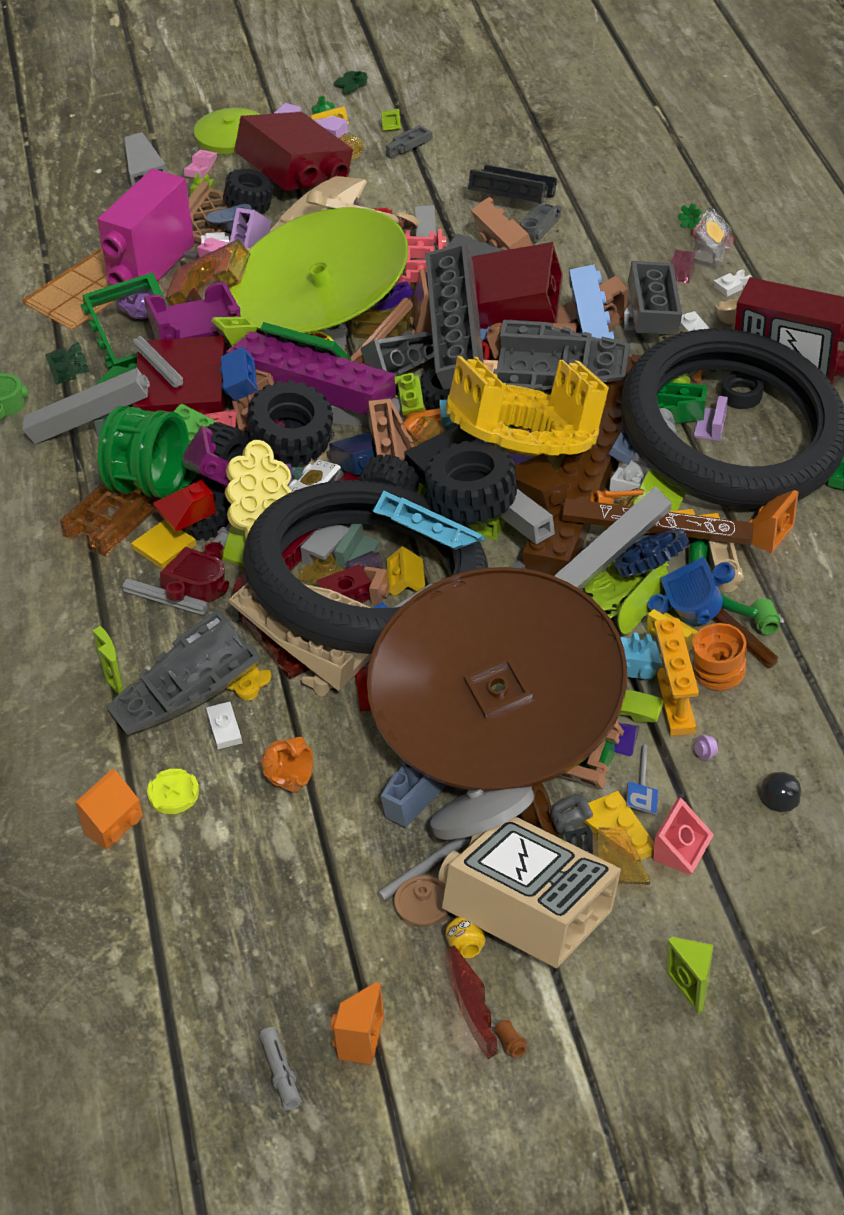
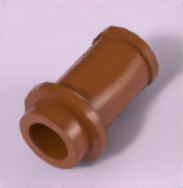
(514, 1043)

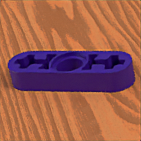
(393, 297)

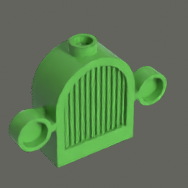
(11, 394)

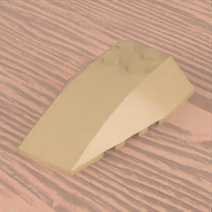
(347, 188)

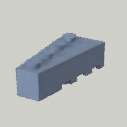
(408, 794)

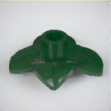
(351, 81)

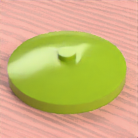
(219, 130)

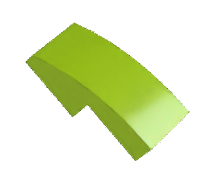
(642, 706)

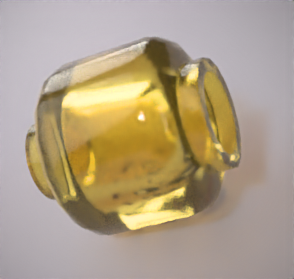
(354, 142)

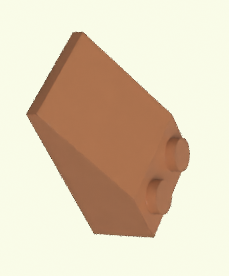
(421, 306)

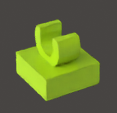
(390, 119)
(197, 181)

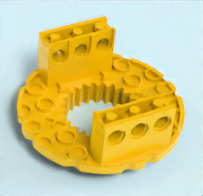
(560, 421)

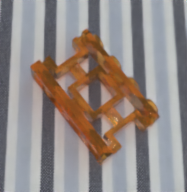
(117, 526)

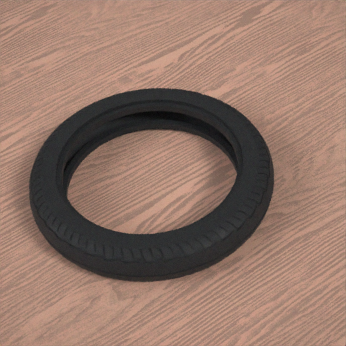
(716, 480)
(322, 505)

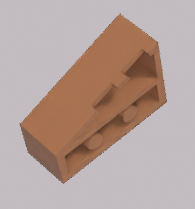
(497, 229)
(387, 429)

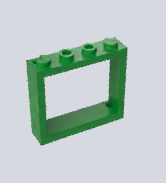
(109, 294)

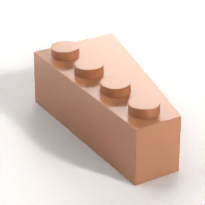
(616, 304)

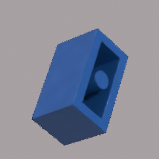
(238, 374)

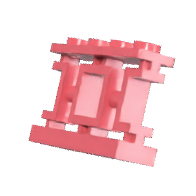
(416, 249)

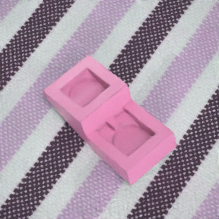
(201, 163)

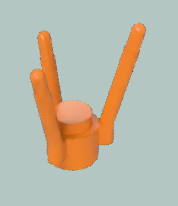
(609, 496)

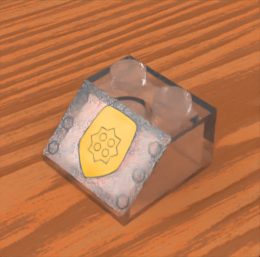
(711, 239)

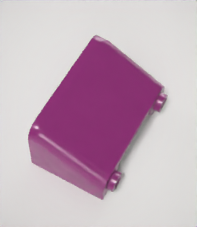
(193, 317)
(201, 460)

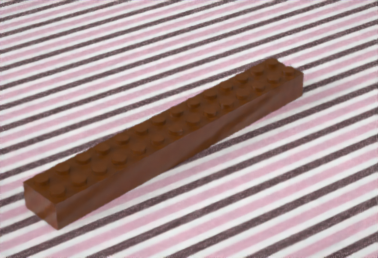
(581, 475)

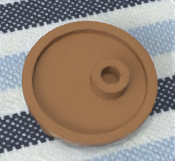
(421, 901)

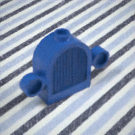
(693, 591)

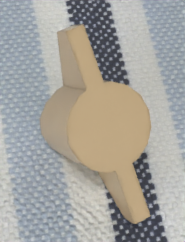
(319, 685)

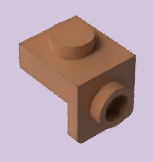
(380, 586)

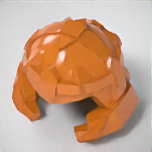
(288, 763)

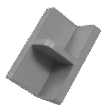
(322, 543)

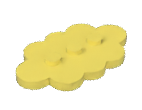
(254, 484)

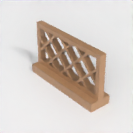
(199, 199)

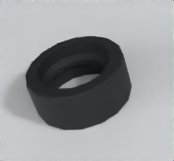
(745, 399)

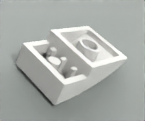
(629, 476)

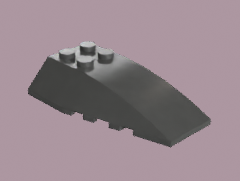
(534, 348)
(193, 671)

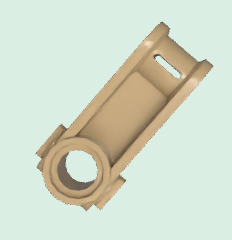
(725, 552)

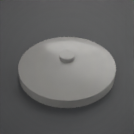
(479, 812)

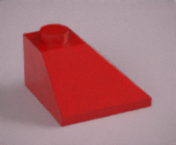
(187, 506)

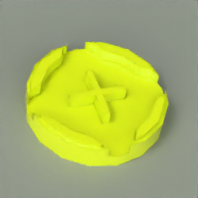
(173, 791)

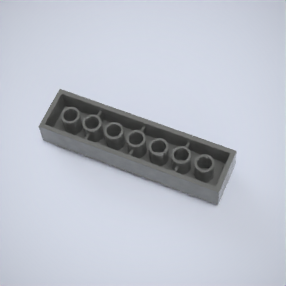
(453, 309)

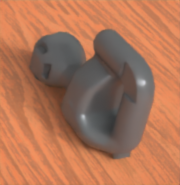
(573, 818)

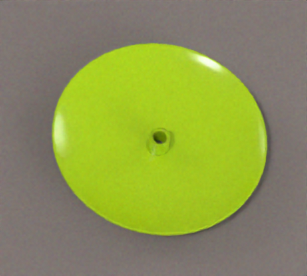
(321, 269)

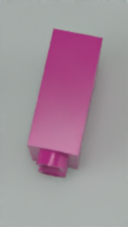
(146, 228)

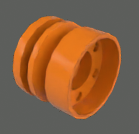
(719, 656)

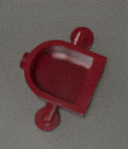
(196, 574)

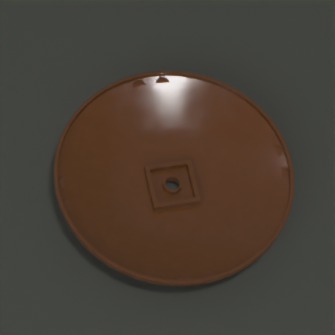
(486, 629)

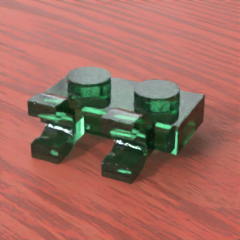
(61, 363)

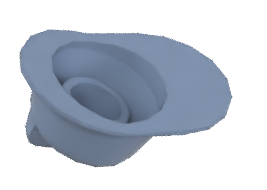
(225, 216)

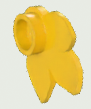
(250, 684)

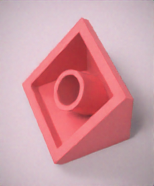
(681, 839)

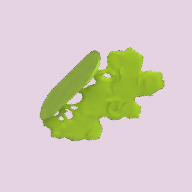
(611, 588)

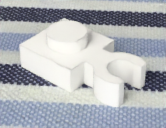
(731, 284)

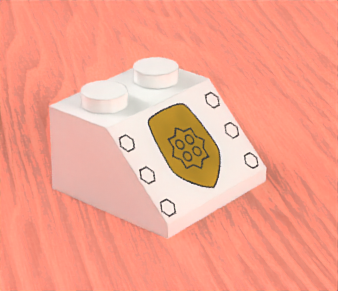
(317, 473)

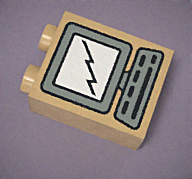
(529, 889)

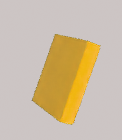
(162, 544)

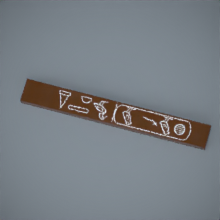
(693, 525)

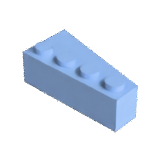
(589, 301)

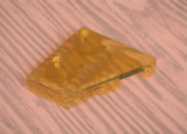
(617, 849)

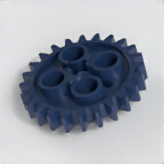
(651, 552)

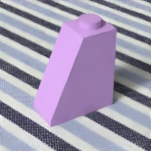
(249, 227)

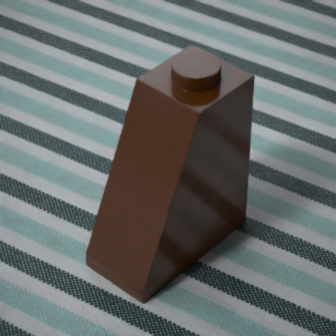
(540, 482)

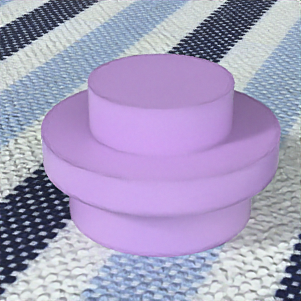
(706, 747)

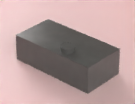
(654, 298)

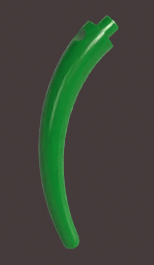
(698, 550)

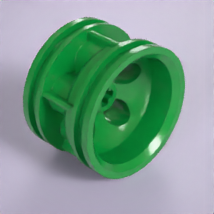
(142, 451)

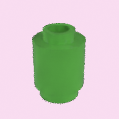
(767, 619)

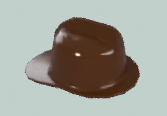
(538, 811)

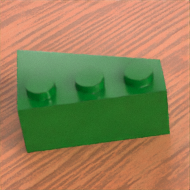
(684, 401)

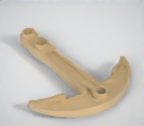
(403, 220)

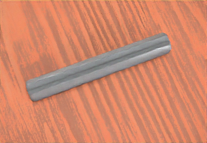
(158, 362)
(159, 594)

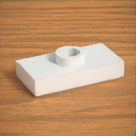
(224, 725)

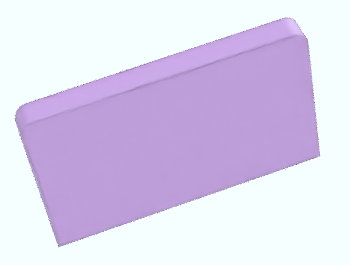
(713, 421)

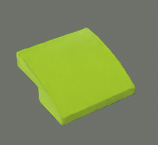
(108, 659)

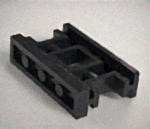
(512, 183)

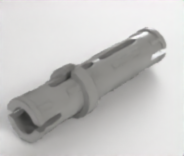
(283, 1077)

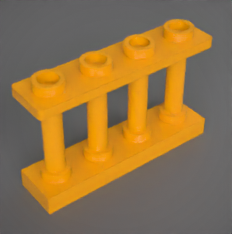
(675, 677)

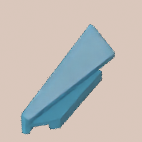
(426, 522)

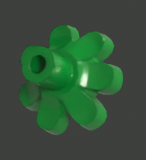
(322, 105)
(690, 216)

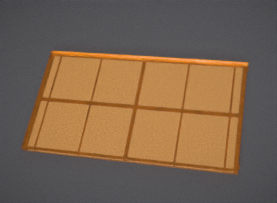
(64, 294)

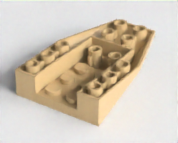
(331, 664)

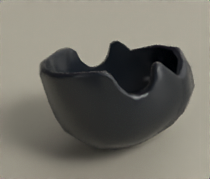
(780, 791)

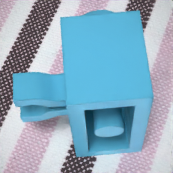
(641, 657)

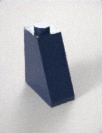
(352, 452)

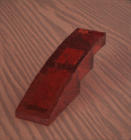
(282, 658)
(471, 999)

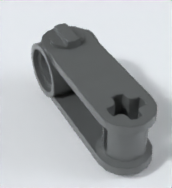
(540, 220)

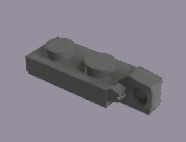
(408, 140)

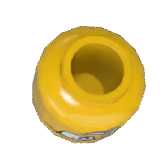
(466, 937)

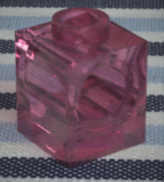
(683, 265)

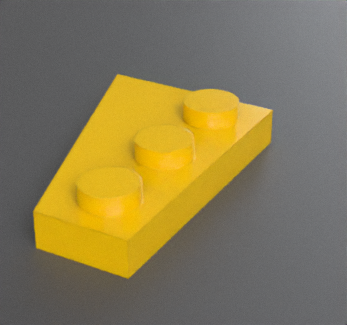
(613, 813)

